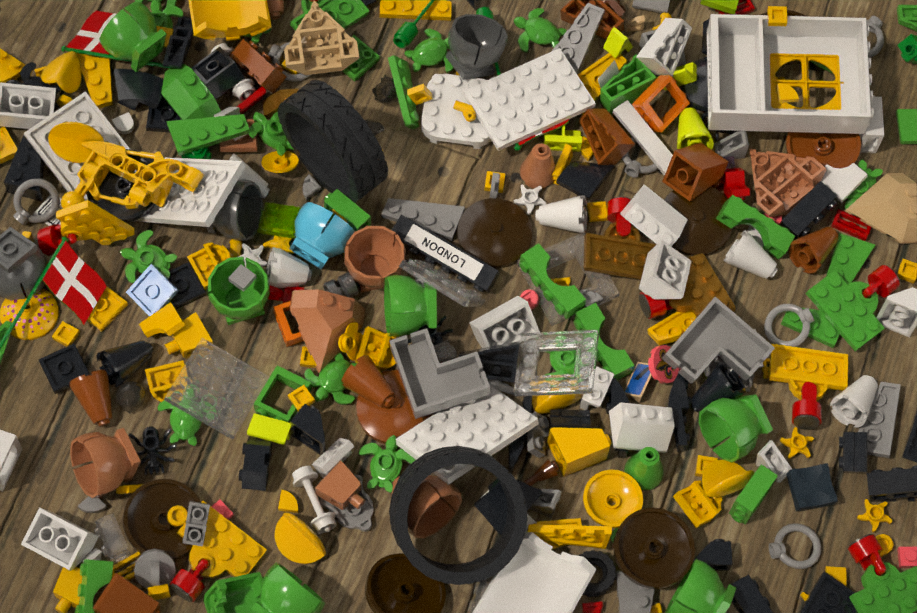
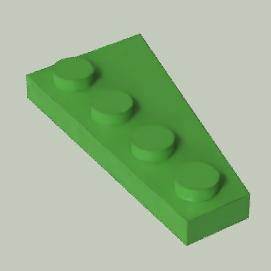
(402, 81)
(203, 132)
(849, 257)

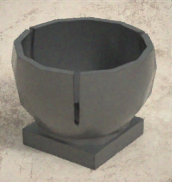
(475, 45)
(240, 216)
(19, 262)

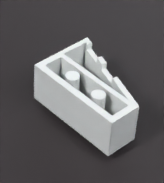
(665, 46)

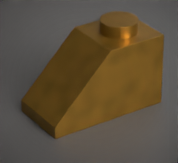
(271, 103)

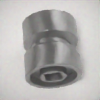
(343, 286)

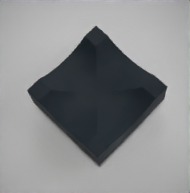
(811, 487)

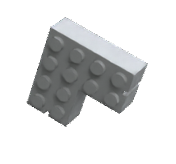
(720, 334)
(433, 384)

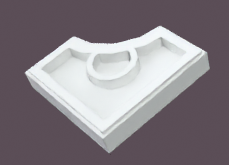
(843, 180)

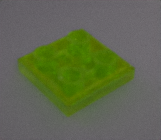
(278, 220)

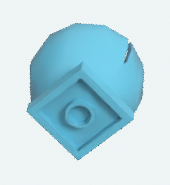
(316, 238)

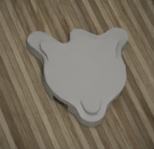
(351, 516)

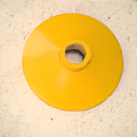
(280, 164)

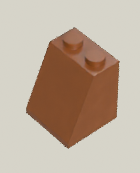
(694, 170)
(124, 597)

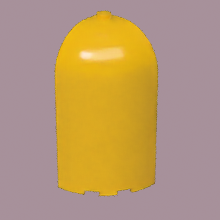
(229, 18)

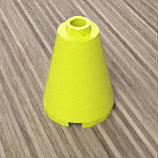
(692, 130)

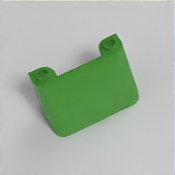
(234, 594)

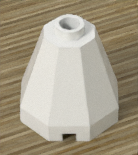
(286, 270)

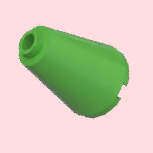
(645, 468)

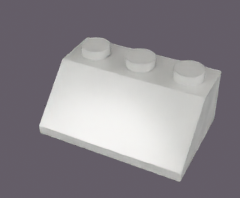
(25, 105)
(654, 217)
(665, 273)
(900, 312)
(504, 323)
(641, 426)
(58, 539)

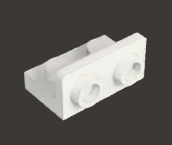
(601, 384)
(330, 458)

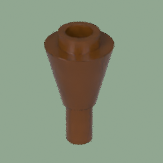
(546, 471)

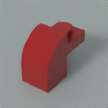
(735, 183)

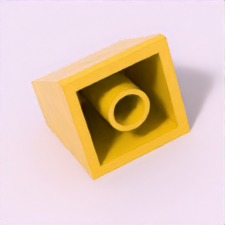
(578, 448)

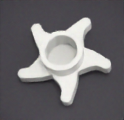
(530, 198)
(253, 254)

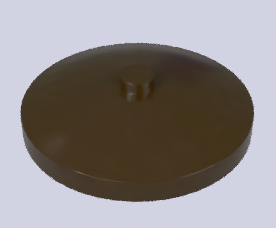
(702, 230)
(495, 232)
(146, 516)
(654, 548)
(401, 588)

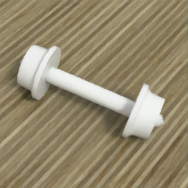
(244, 87)
(324, 521)

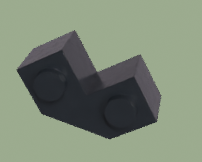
(256, 463)

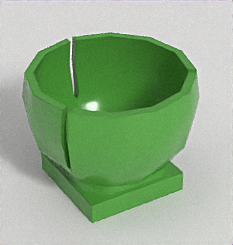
(133, 38)
(231, 300)
(408, 305)
(734, 418)
(701, 592)
(284, 594)

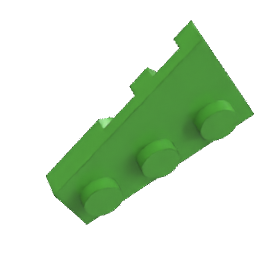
(820, 329)

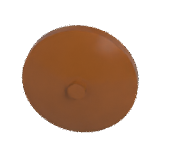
(830, 149)
(388, 421)

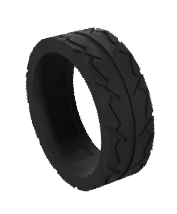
(333, 140)
(492, 560)

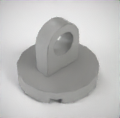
(154, 568)

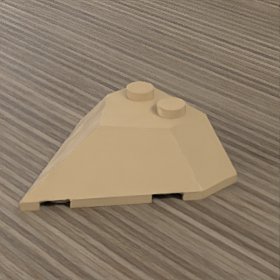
(320, 45)
(890, 207)

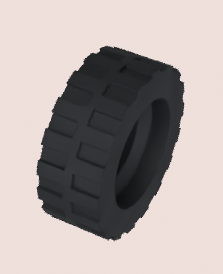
(606, 564)

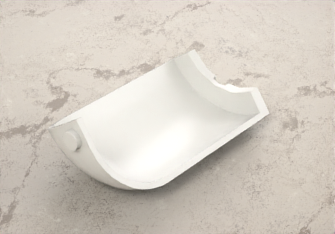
(537, 581)

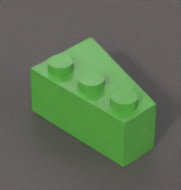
(626, 85)

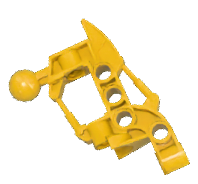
(107, 156)

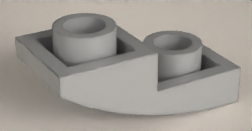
(535, 436)
(196, 523)

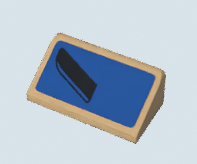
(638, 382)

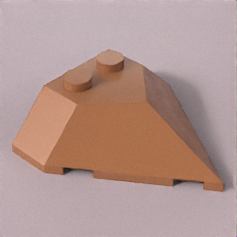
(783, 180)
(323, 320)

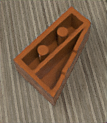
(609, 20)
(258, 65)
(605, 136)

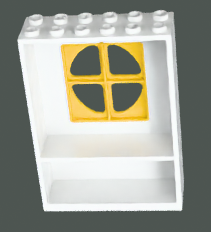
(748, 53)

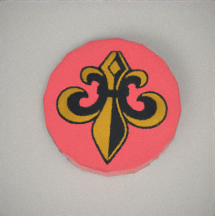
(659, 368)

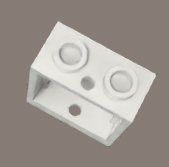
(875, 132)
(9, 454)

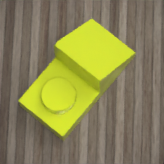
(617, 43)

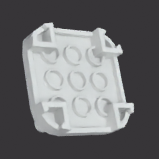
(443, 122)

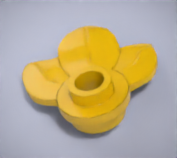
(350, 341)

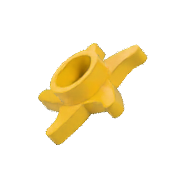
(279, 242)
(797, 444)
(874, 514)

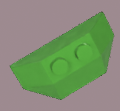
(188, 94)

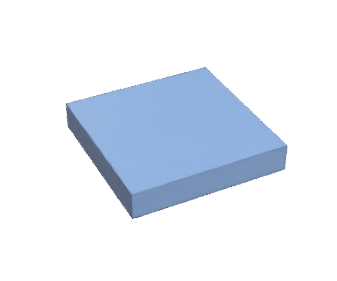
(152, 290)

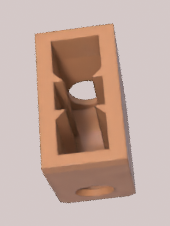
(340, 488)

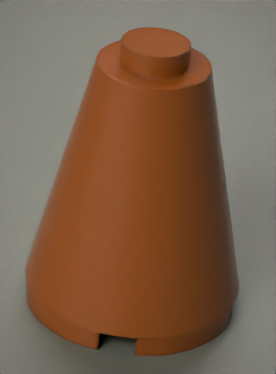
(813, 249)
(368, 382)
(94, 396)

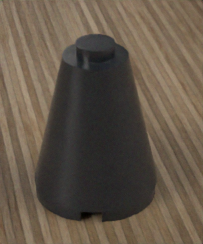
(124, 360)
(718, 385)

